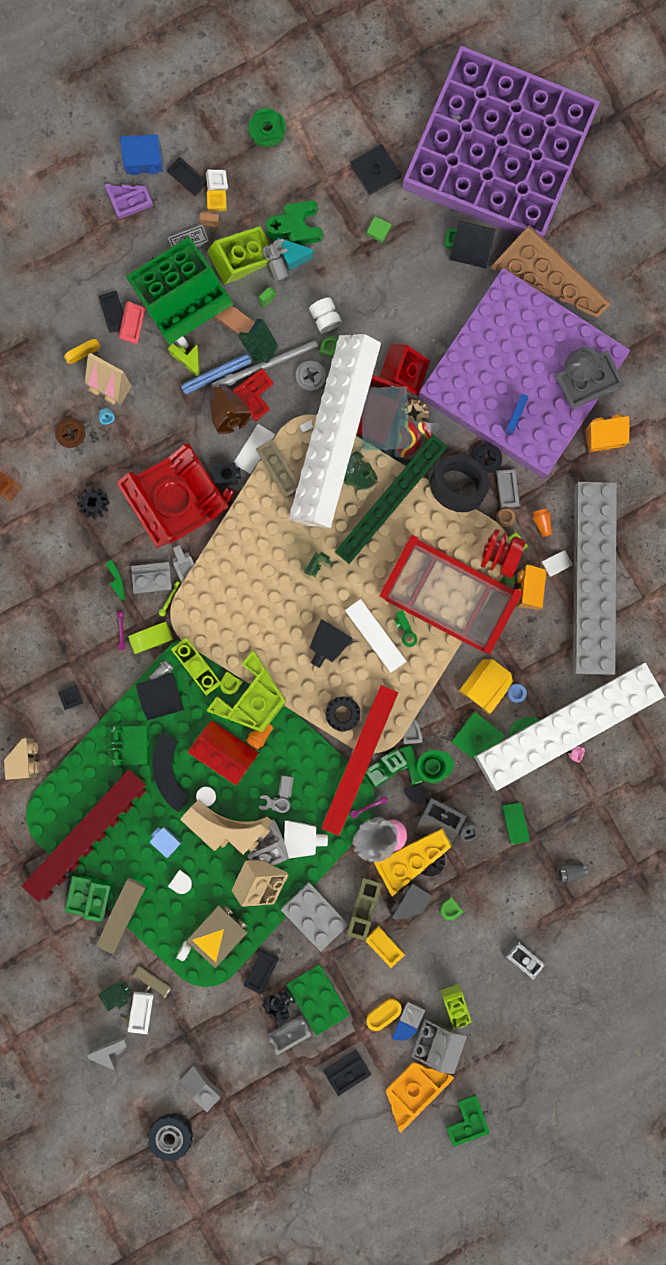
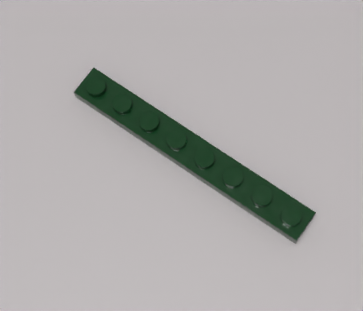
(391, 499)

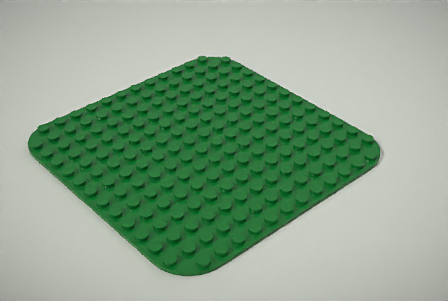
(164, 916)

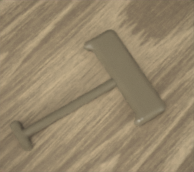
(152, 982)

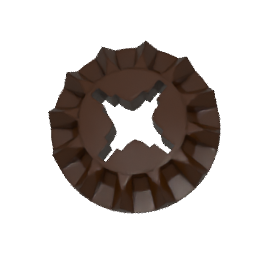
(62, 430)

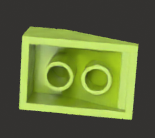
(239, 254)

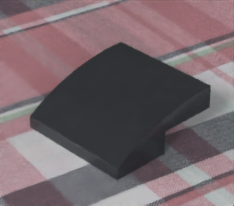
(472, 244)

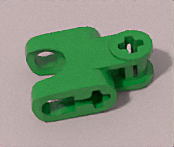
(292, 225)

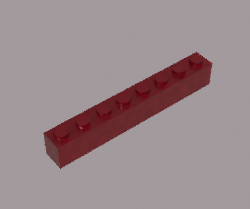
(84, 835)

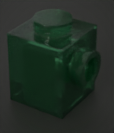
(115, 995)

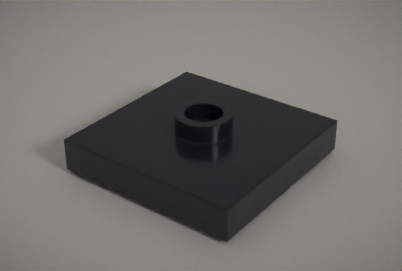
(375, 169)

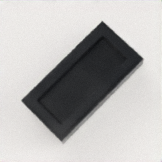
(187, 176)
(112, 310)
(261, 972)

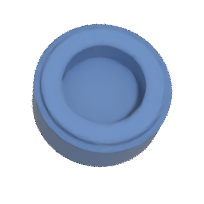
(516, 693)

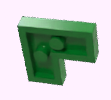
(472, 1126)

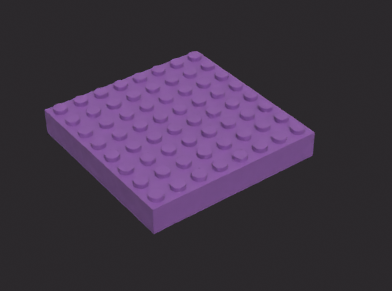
(509, 148)
(513, 349)

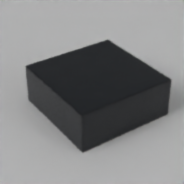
(70, 697)

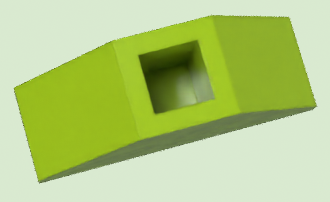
(196, 666)
(456, 1006)

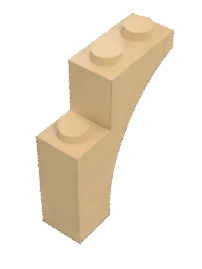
(219, 830)

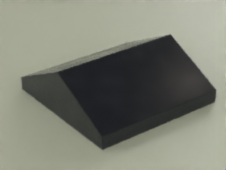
(159, 697)

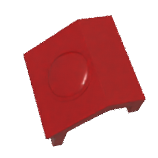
(183, 490)

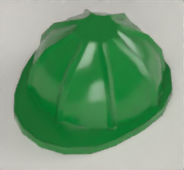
(435, 766)

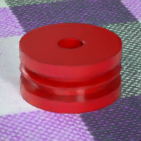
(228, 494)

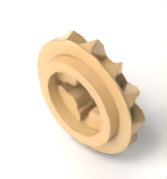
(419, 407)

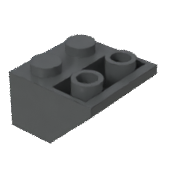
(439, 816)

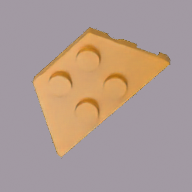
(415, 1091)

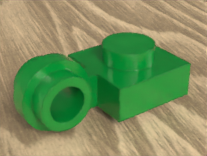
(402, 622)

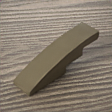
(121, 915)

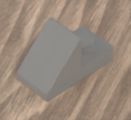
(103, 1054)

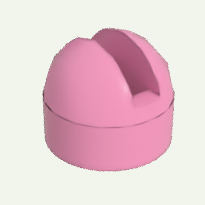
(576, 754)

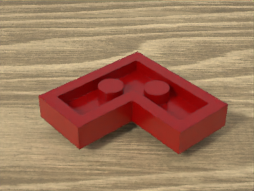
(250, 393)

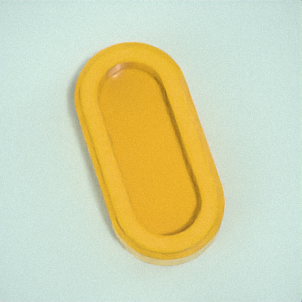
(82, 351)
(383, 1014)

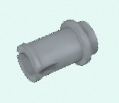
(163, 670)

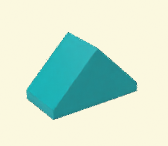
(296, 254)

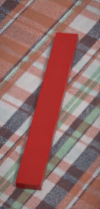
(360, 760)

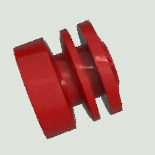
(503, 553)

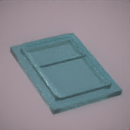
(385, 419)

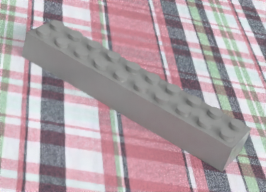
(594, 578)

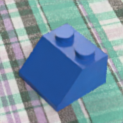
(142, 154)

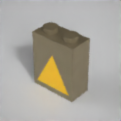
(218, 935)

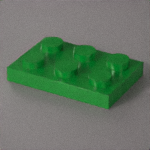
(317, 999)

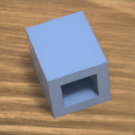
(165, 841)

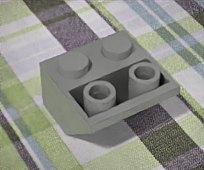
(439, 1047)

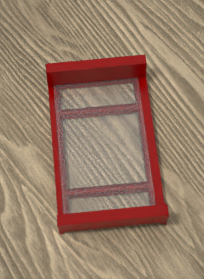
(450, 595)

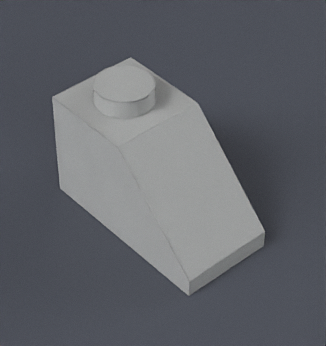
(201, 1088)

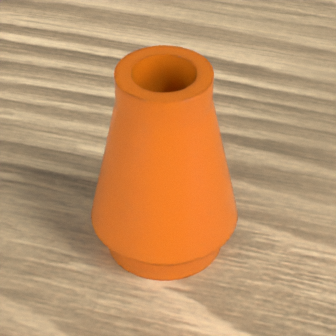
(543, 521)
(257, 738)

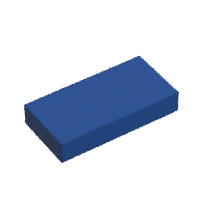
(516, 414)

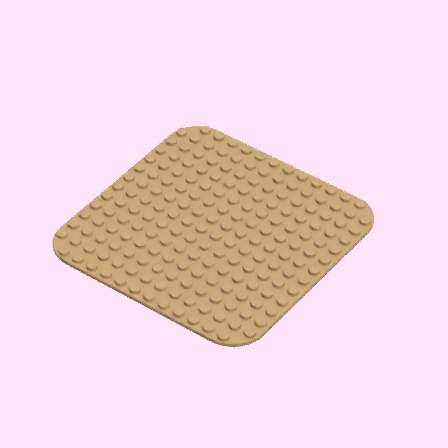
(253, 593)

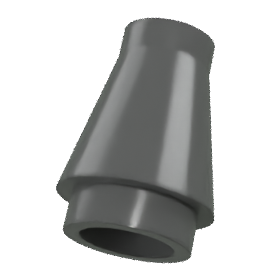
(570, 873)

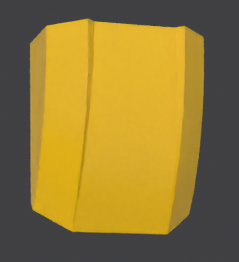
(487, 684)

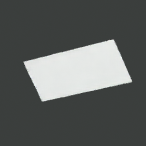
(249, 456)

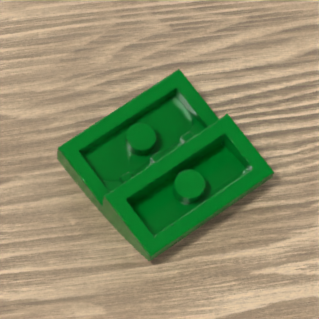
(87, 897)

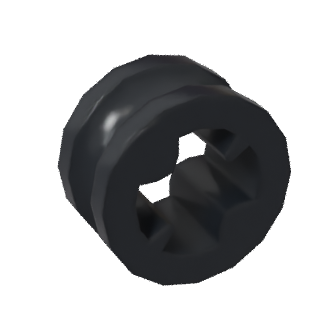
(287, 997)

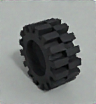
(351, 705)

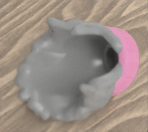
(379, 839)

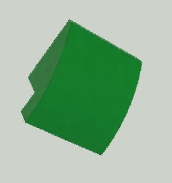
(179, 290)

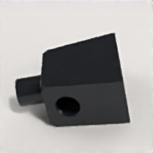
(328, 643)

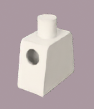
(302, 839)

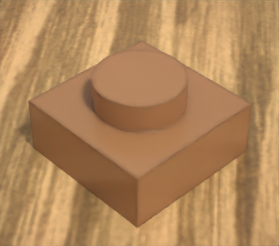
(210, 219)

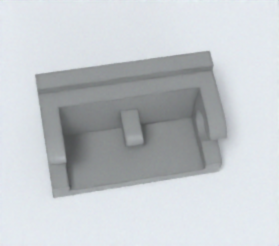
(289, 1034)

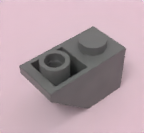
(412, 903)

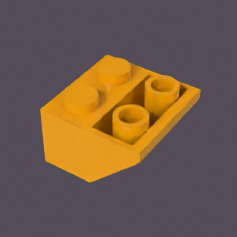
(607, 433)
(532, 585)

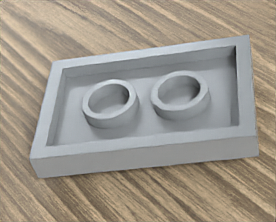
(314, 916)

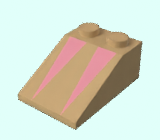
(106, 380)

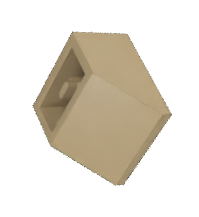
(22, 760)
(258, 883)

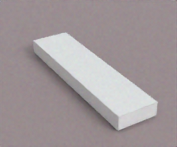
(375, 636)

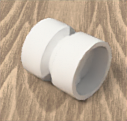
(324, 312)

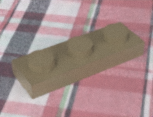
(278, 468)

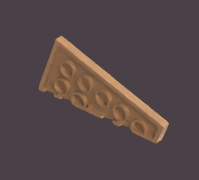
(549, 272)

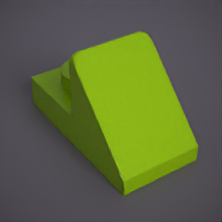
(189, 361)

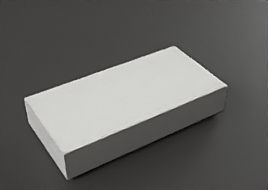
(140, 1012)

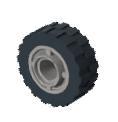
(165, 1148)

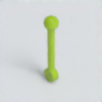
(162, 612)

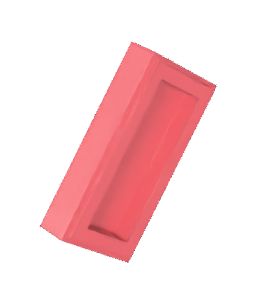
(131, 322)

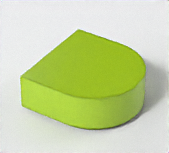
(230, 684)

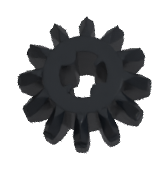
(100, 502)

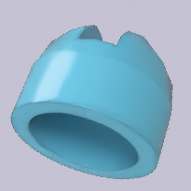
(106, 420)

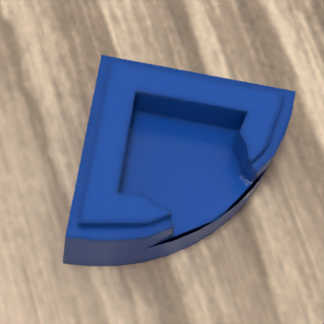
(403, 1031)

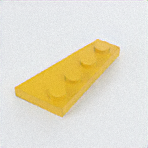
(412, 860)

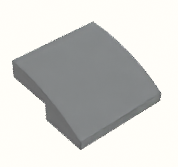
(271, 847)

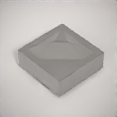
(412, 1014)

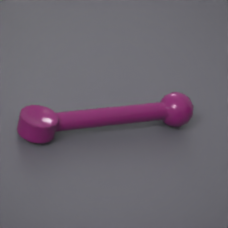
(120, 614)
(383, 800)

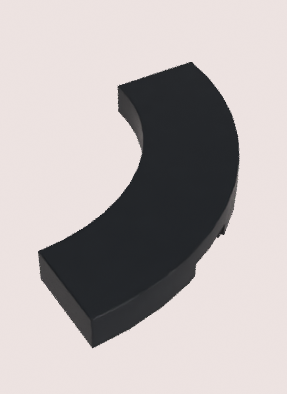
(164, 774)

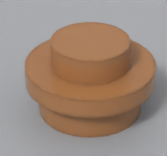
(505, 517)

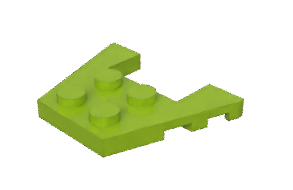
(258, 703)

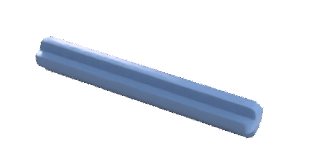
(216, 373)

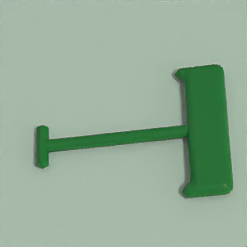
(410, 758)

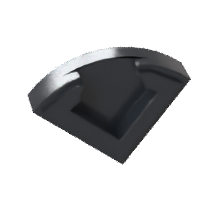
(416, 794)

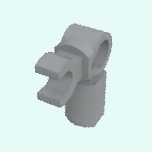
(272, 253)
(285, 790)

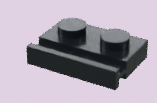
(347, 1072)

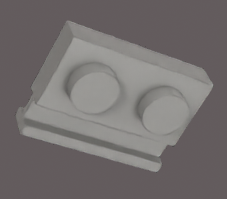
(151, 578)

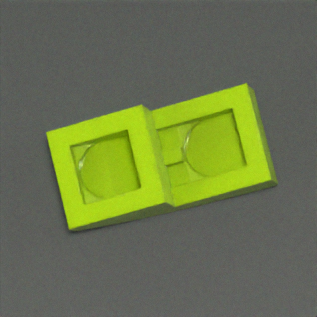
(150, 638)

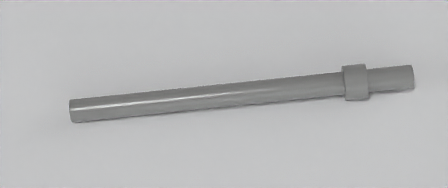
(230, 379)

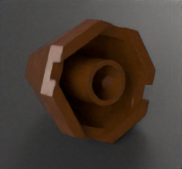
(227, 410)

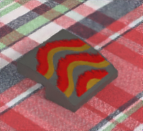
(419, 434)

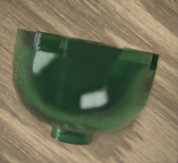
(359, 473)

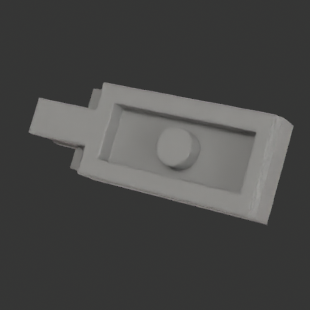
(183, 563)

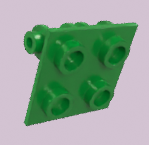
(127, 745)

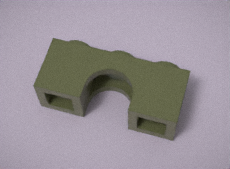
(364, 908)

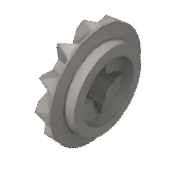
(312, 367)

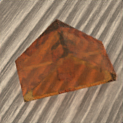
(8, 487)

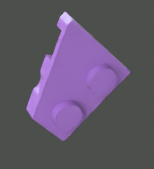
(128, 199)

